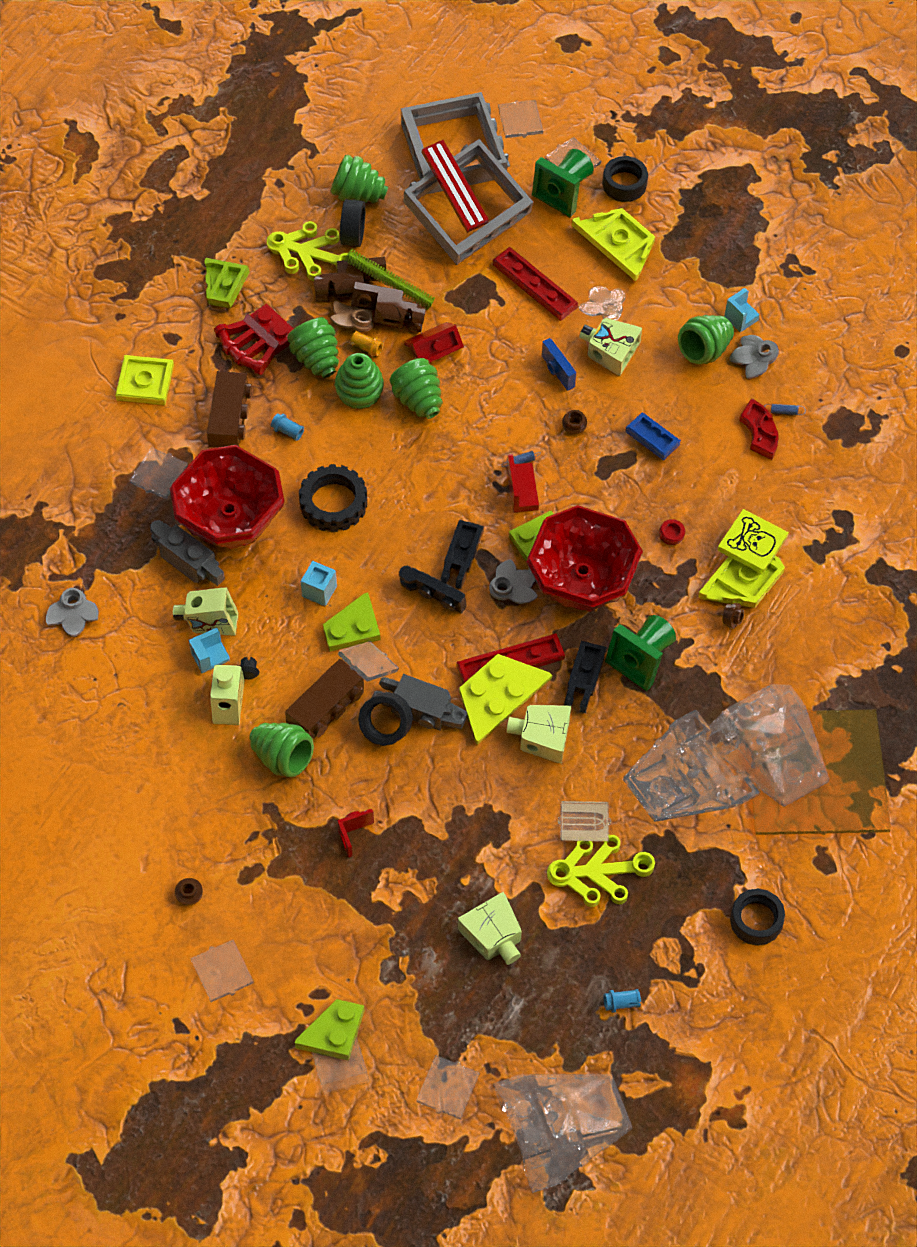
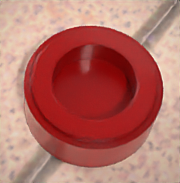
(672, 532)

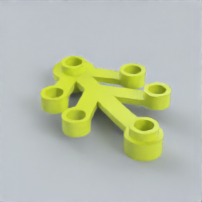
(305, 250)
(596, 871)

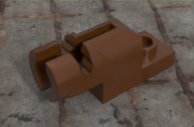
(342, 283)
(388, 306)

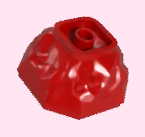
(227, 496)
(584, 558)

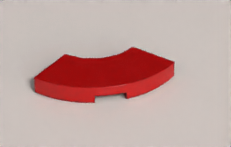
(762, 429)

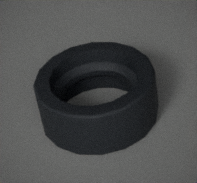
(629, 165)
(352, 222)
(369, 730)
(761, 897)

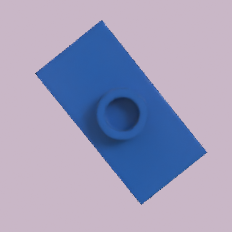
(558, 364)
(653, 436)

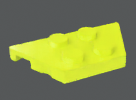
(618, 238)
(741, 584)
(498, 692)

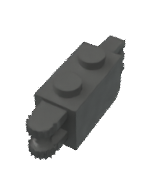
(186, 553)
(429, 703)

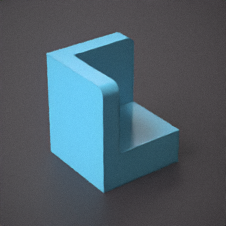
(740, 312)
(318, 583)
(208, 650)

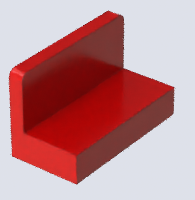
(435, 342)
(522, 486)

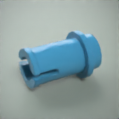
(286, 426)
(621, 1000)

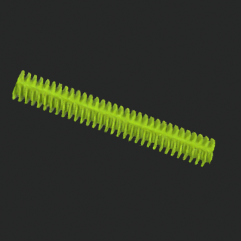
(392, 280)

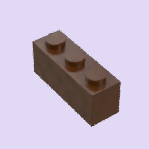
(228, 409)
(326, 699)

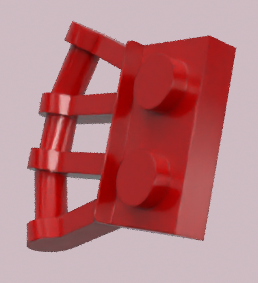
(263, 325)

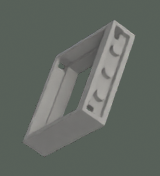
(447, 110)
(521, 207)

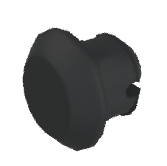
(249, 668)

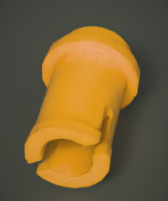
(366, 343)

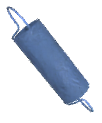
(785, 409)
(524, 458)

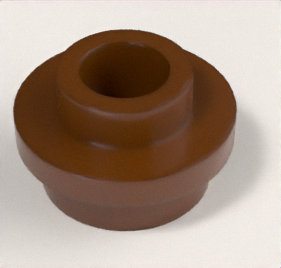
(574, 416)
(733, 615)
(192, 898)

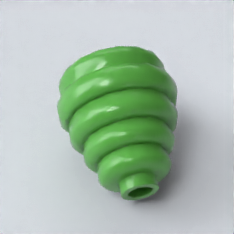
(358, 181)
(705, 338)
(315, 346)
(359, 381)
(418, 387)
(282, 747)

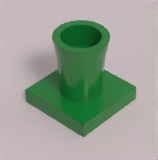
(560, 184)
(640, 653)

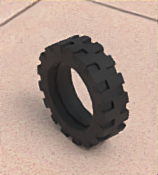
(333, 520)

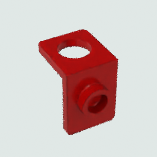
(352, 822)

